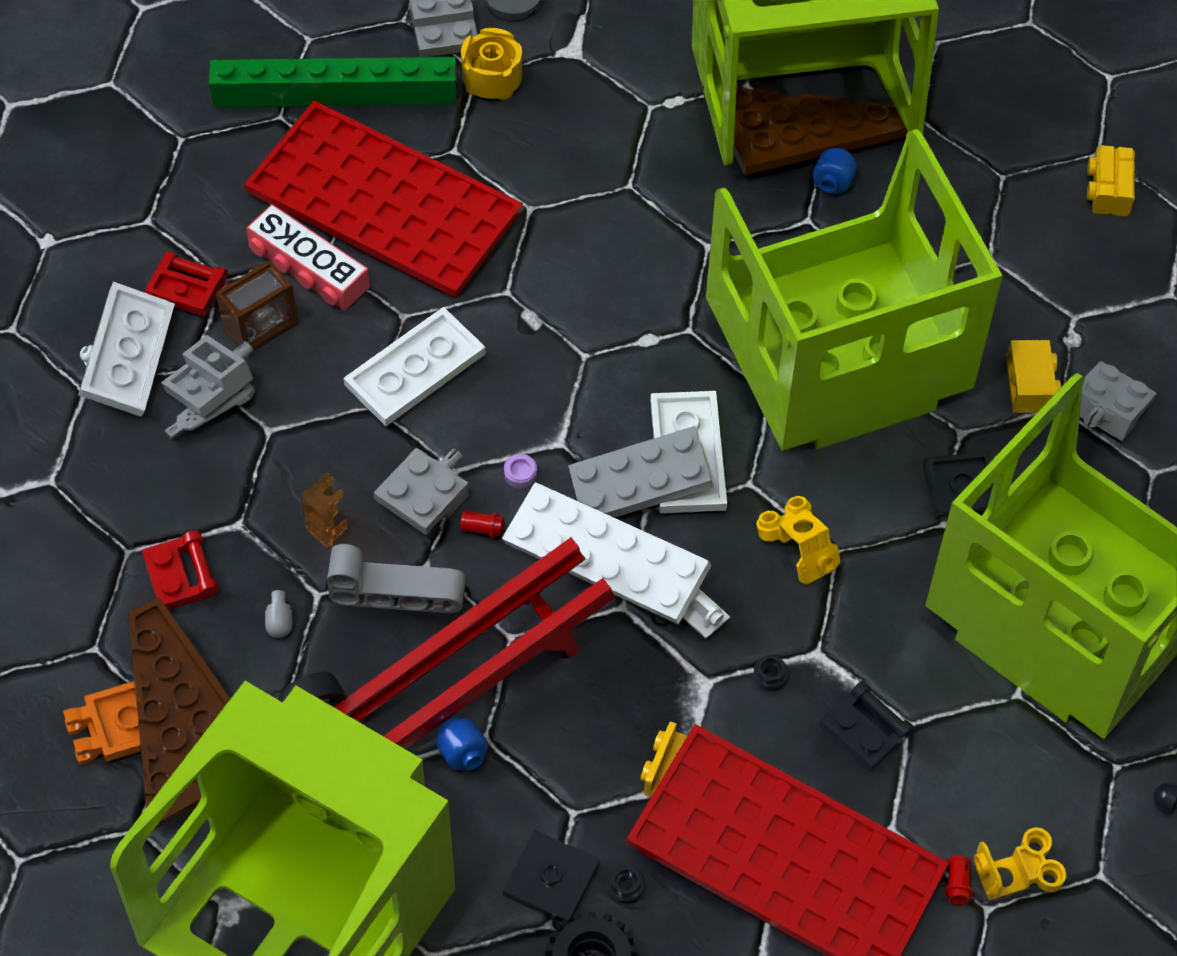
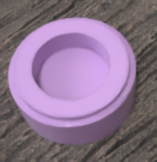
(520, 471)

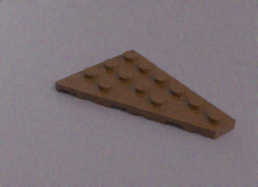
(790, 130)
(173, 700)

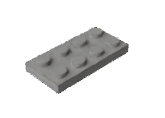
(642, 474)

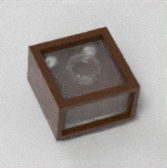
(257, 306)

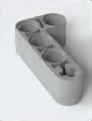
(392, 585)

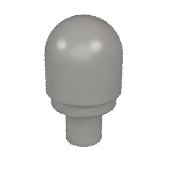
(278, 616)

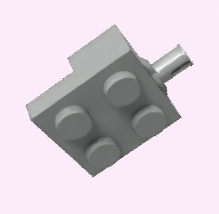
(209, 375)
(1113, 400)
(423, 489)

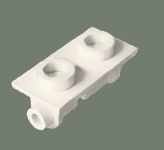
(705, 614)

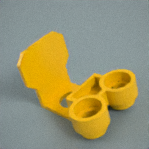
(815, 546)
(1025, 866)

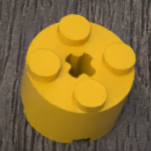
(491, 64)

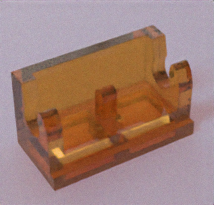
(320, 509)

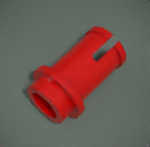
(482, 523)
(958, 886)

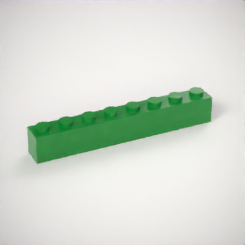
(333, 82)

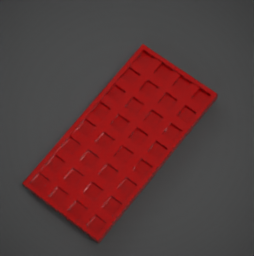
(384, 198)
(785, 851)

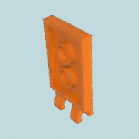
(111, 723)

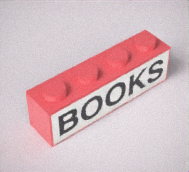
(308, 257)

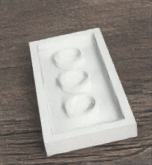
(126, 349)
(414, 366)
(688, 409)

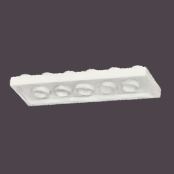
(629, 560)

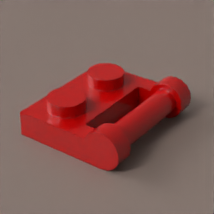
(185, 291)
(169, 575)

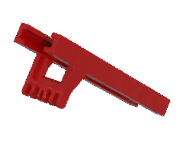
(550, 634)

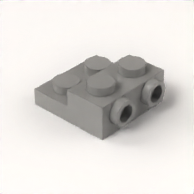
(442, 25)

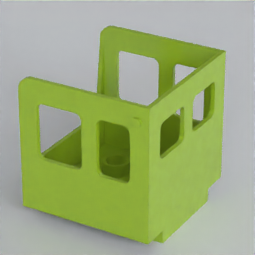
(796, 36)
(856, 316)
(1060, 576)
(305, 824)

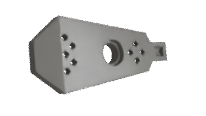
(190, 420)

